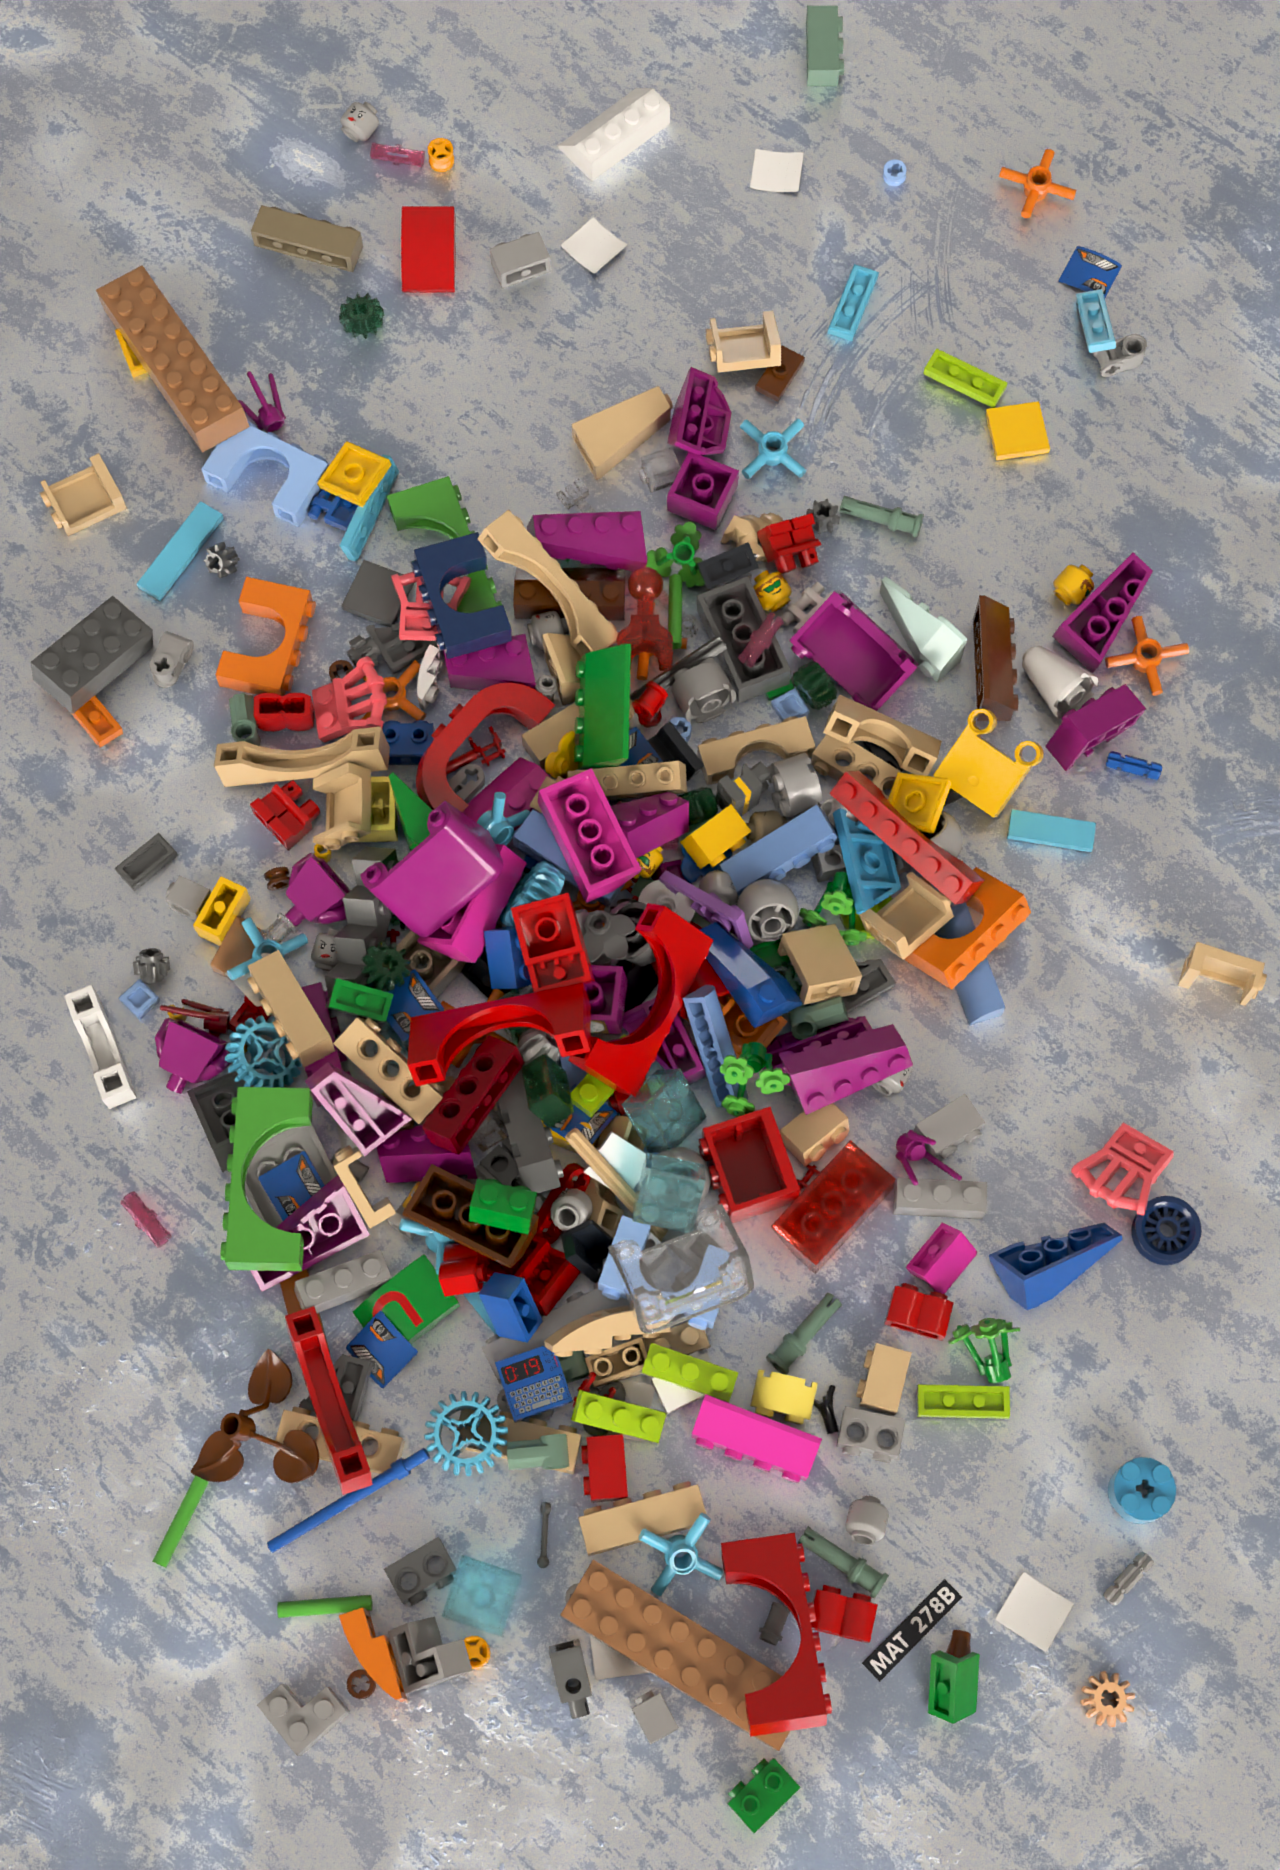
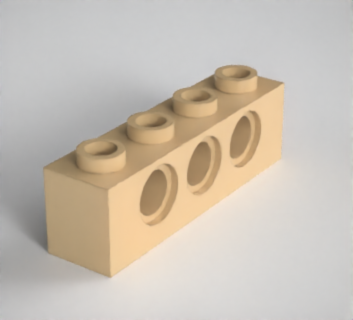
(859, 759)
(640, 779)
(353, 1045)
(389, 1444)

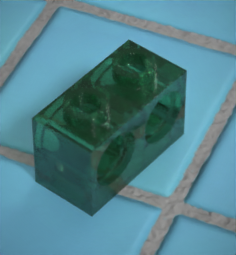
(547, 1090)

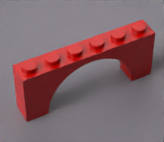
(679, 955)
(443, 1034)
(796, 1697)

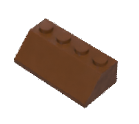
(599, 585)
(994, 659)
(444, 1206)

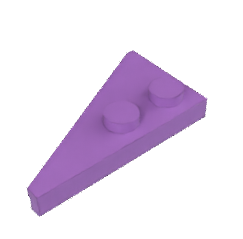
(711, 907)

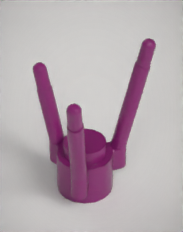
(269, 417)
(912, 1148)

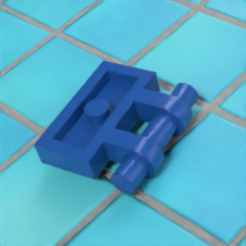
(338, 513)

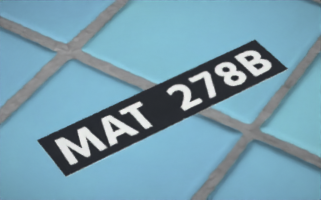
(912, 1630)

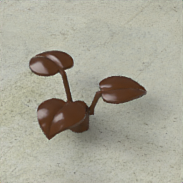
(220, 1454)

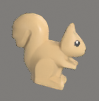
(745, 528)

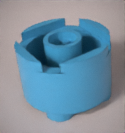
(1155, 1479)

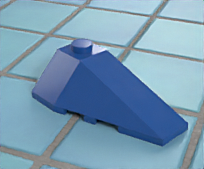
(750, 980)
(1046, 1268)

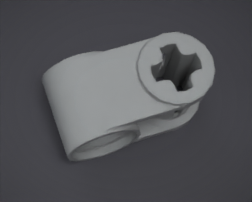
(1120, 358)
(170, 659)

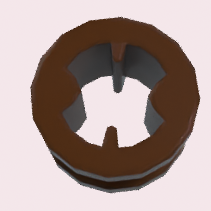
(339, 665)
(277, 878)
(362, 1693)

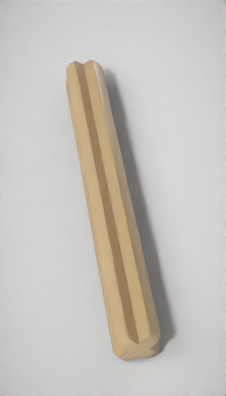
(607, 1174)

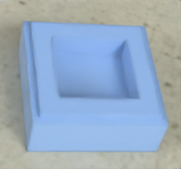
(790, 705)
(139, 999)

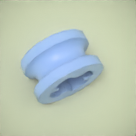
(887, 172)
(680, 721)

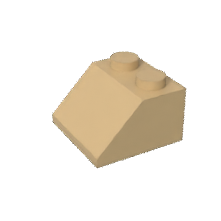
(561, 662)

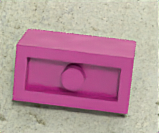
(942, 1258)

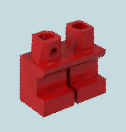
(790, 538)
(283, 816)

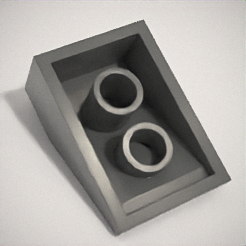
(214, 1109)

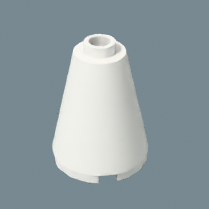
(1058, 680)

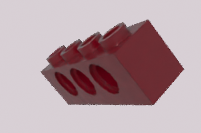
(473, 1094)

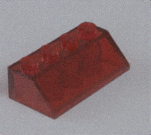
(833, 1206)

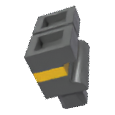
(745, 790)

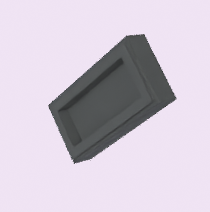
(146, 861)

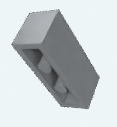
(940, 1198)
(343, 1282)

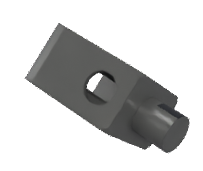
(567, 1664)

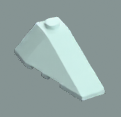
(932, 640)

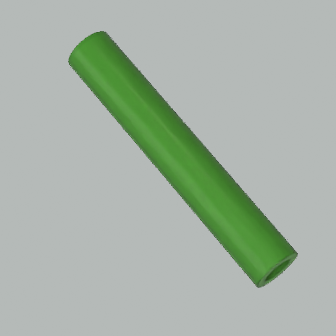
(675, 609)
(180, 1521)
(323, 1606)

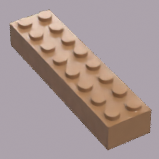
(173, 358)
(669, 1646)

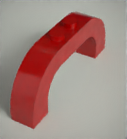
(503, 698)

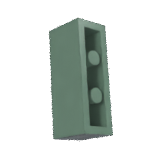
(824, 45)

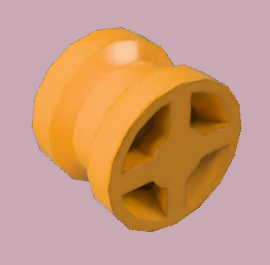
(439, 148)
(474, 1650)

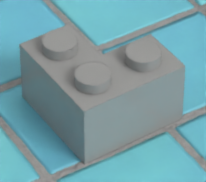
(424, 1658)
(301, 1724)

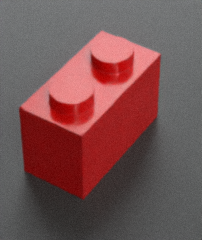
(606, 1468)

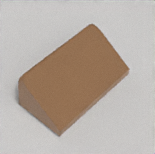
(234, 948)

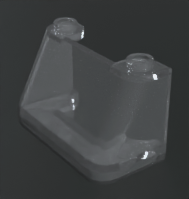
(684, 1273)

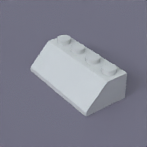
(617, 131)

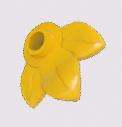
(562, 760)

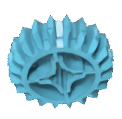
(538, 884)
(256, 1045)
(458, 1445)

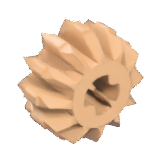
(1107, 1711)

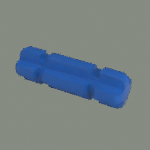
(1134, 765)

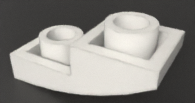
(427, 682)

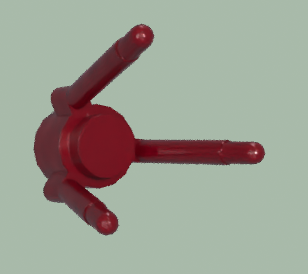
(214, 1018)

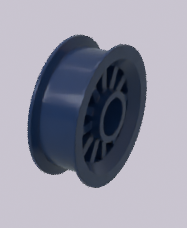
(1192, 1229)

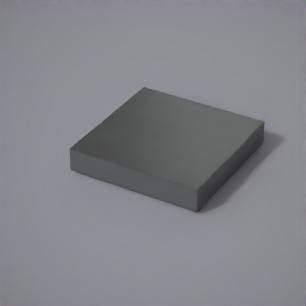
(374, 594)

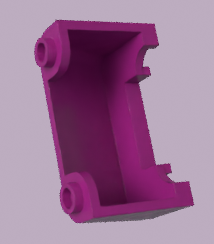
(854, 651)
(438, 873)

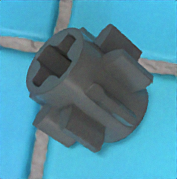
(824, 516)
(221, 559)
(363, 647)
(151, 965)

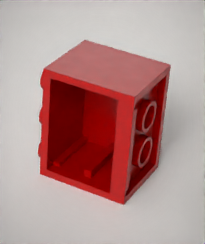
(749, 1165)

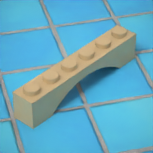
(511, 543)
(252, 764)

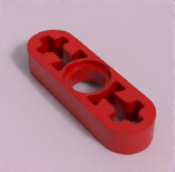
(544, 1213)

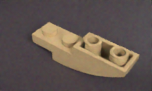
(595, 1332)
(629, 1358)

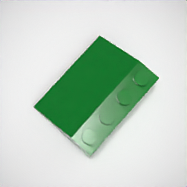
(603, 708)
(411, 812)

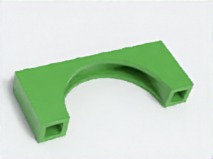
(438, 509)
(259, 1117)

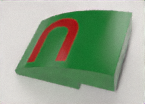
(410, 1301)

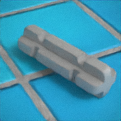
(1128, 1578)

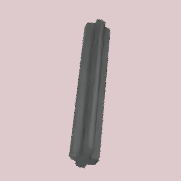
(666, 678)

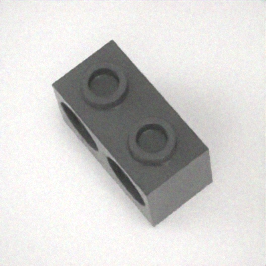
(417, 1563)

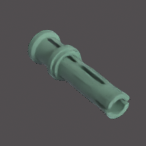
(893, 518)
(795, 1343)
(856, 1569)

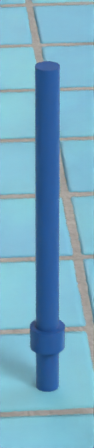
(398, 1470)

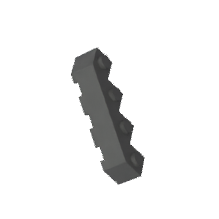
(366, 920)
(529, 1140)

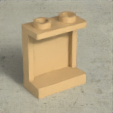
(745, 346)
(83, 497)
(346, 805)
(909, 917)
(821, 963)
(1225, 968)
(372, 1214)

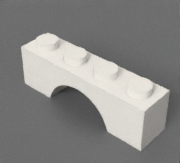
(101, 1046)

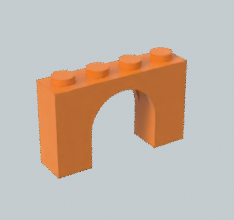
(273, 671)
(955, 958)

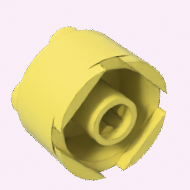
(784, 1396)

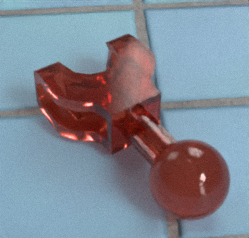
(644, 630)

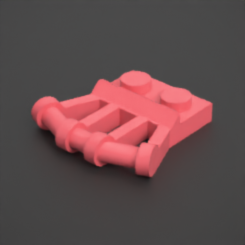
(413, 615)
(334, 707)
(1134, 1153)

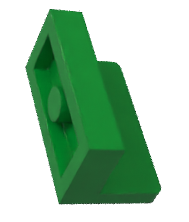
(359, 1000)
(953, 1686)

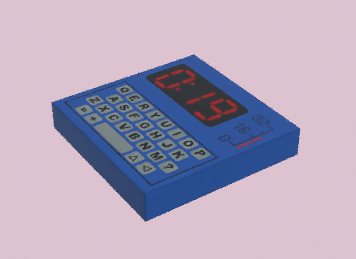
(533, 1383)

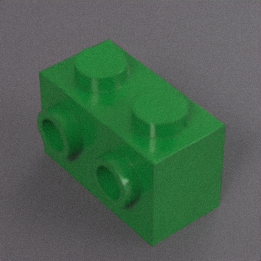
(502, 1206)
(762, 1794)

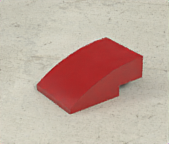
(428, 249)
(552, 943)
(544, 1272)

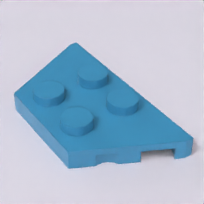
(867, 862)

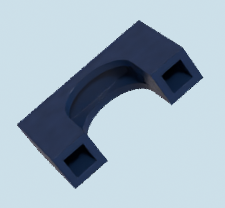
(458, 631)

